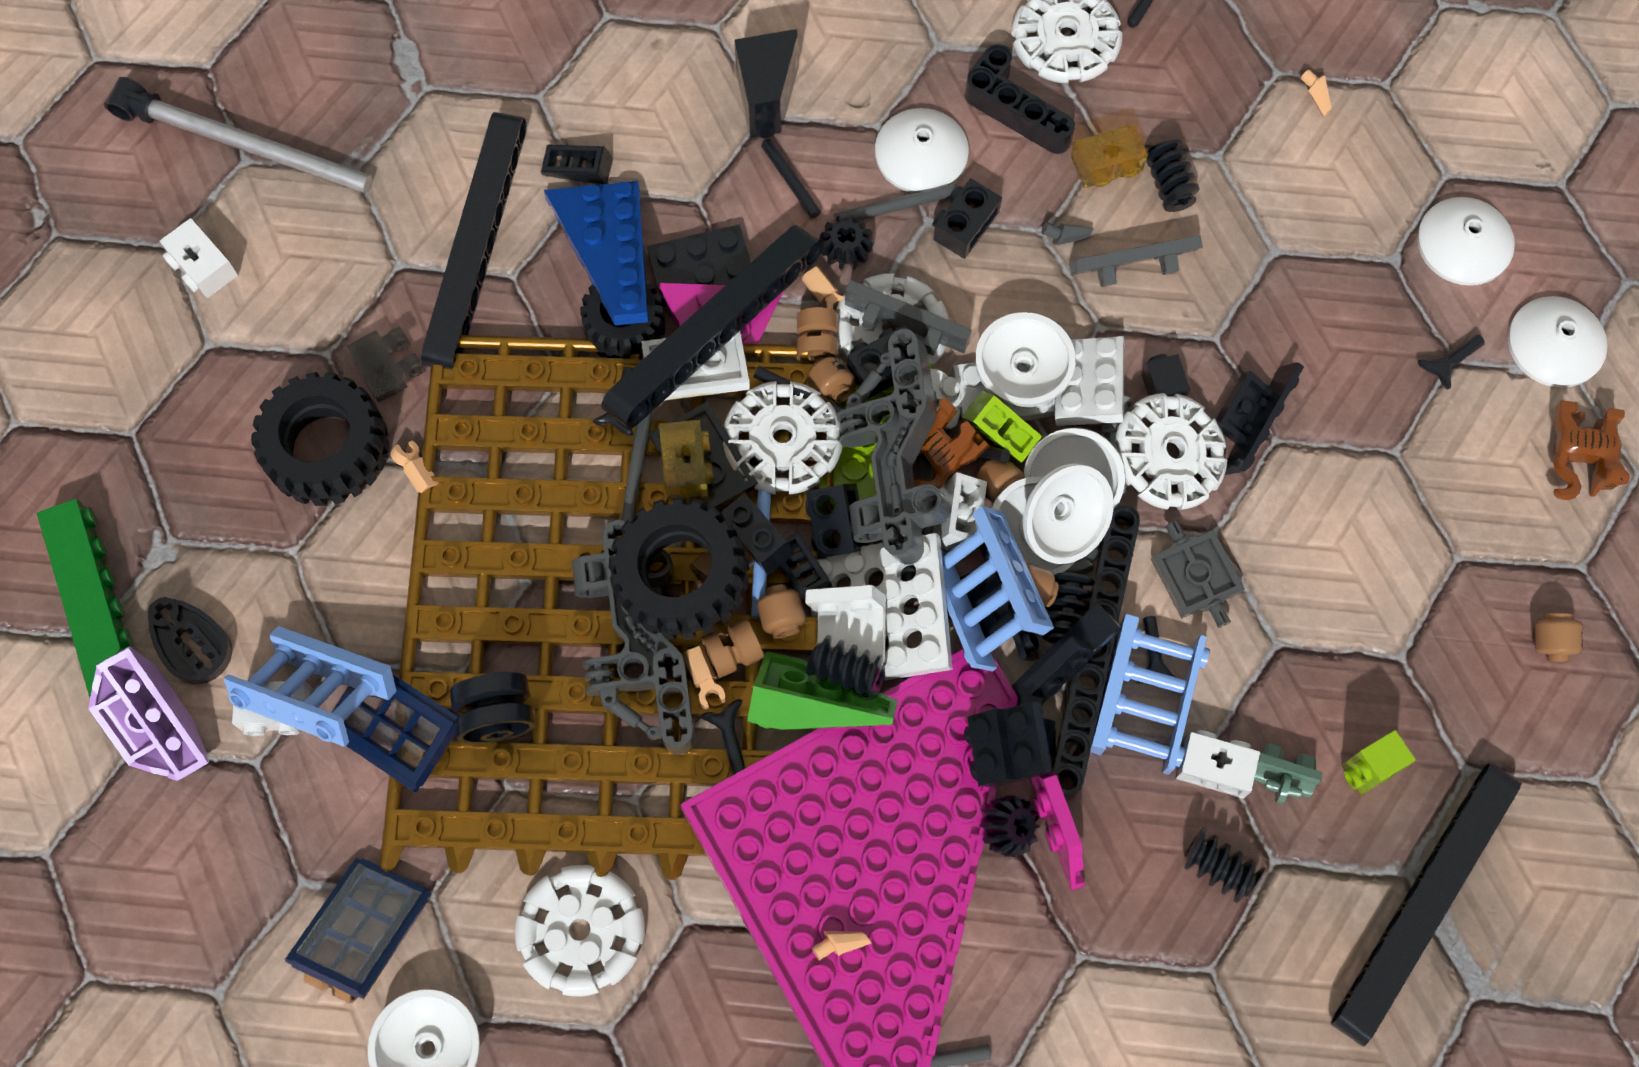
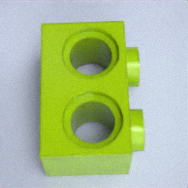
(1001, 426)
(1377, 763)

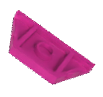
(689, 298)
(1062, 830)

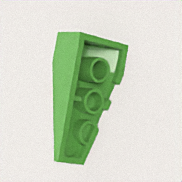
(791, 699)

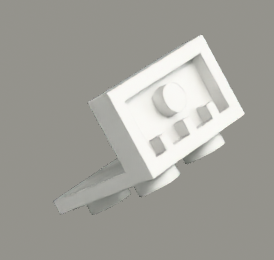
(851, 615)

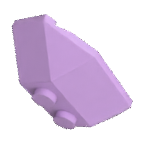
(145, 716)

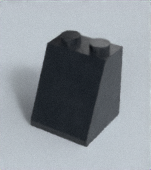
(766, 79)

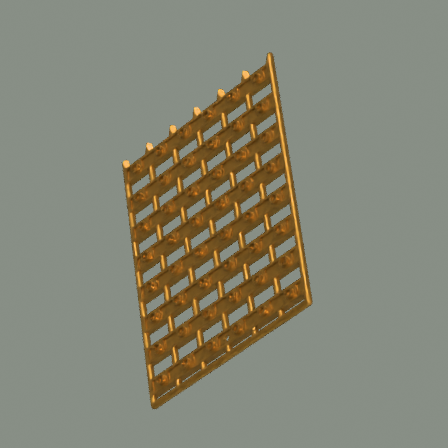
(532, 832)

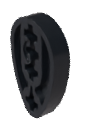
(176, 653)

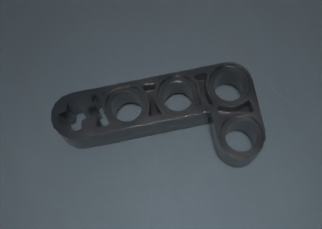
(1059, 127)

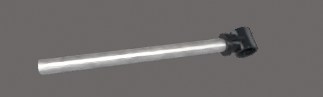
(131, 100)

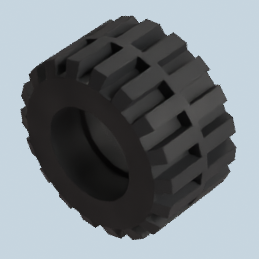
(619, 341)

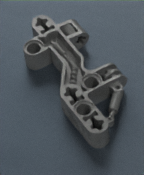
(897, 501)
(640, 649)

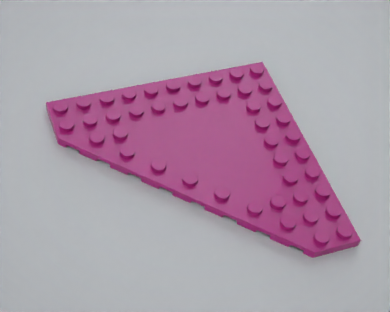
(868, 839)

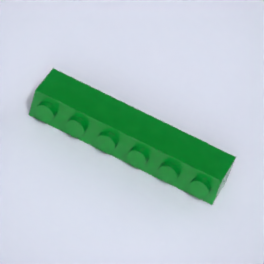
(84, 584)

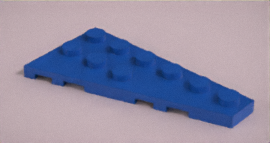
(608, 240)

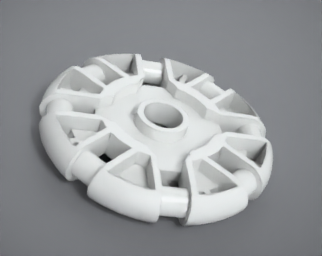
(1063, 49)
(915, 293)
(788, 455)
(1156, 461)
(557, 927)

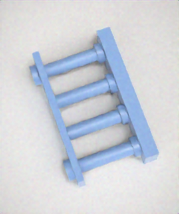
(1016, 586)
(311, 657)
(1123, 670)

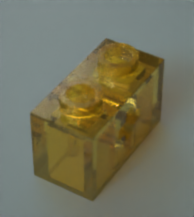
(1109, 156)
(682, 440)

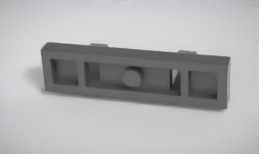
(1165, 252)
(899, 313)

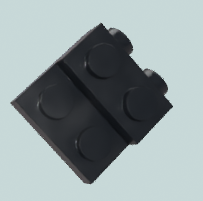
(1008, 745)

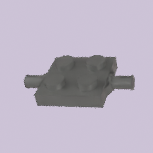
(1197, 574)

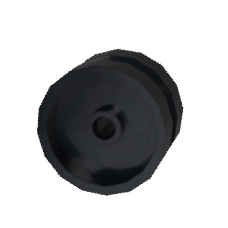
(492, 708)

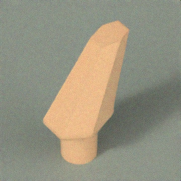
(1318, 91)
(839, 943)

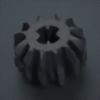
(846, 242)
(1010, 826)

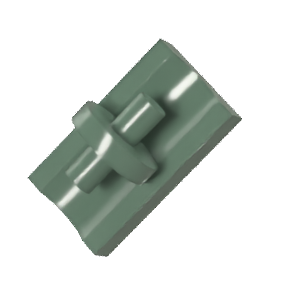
(1287, 777)

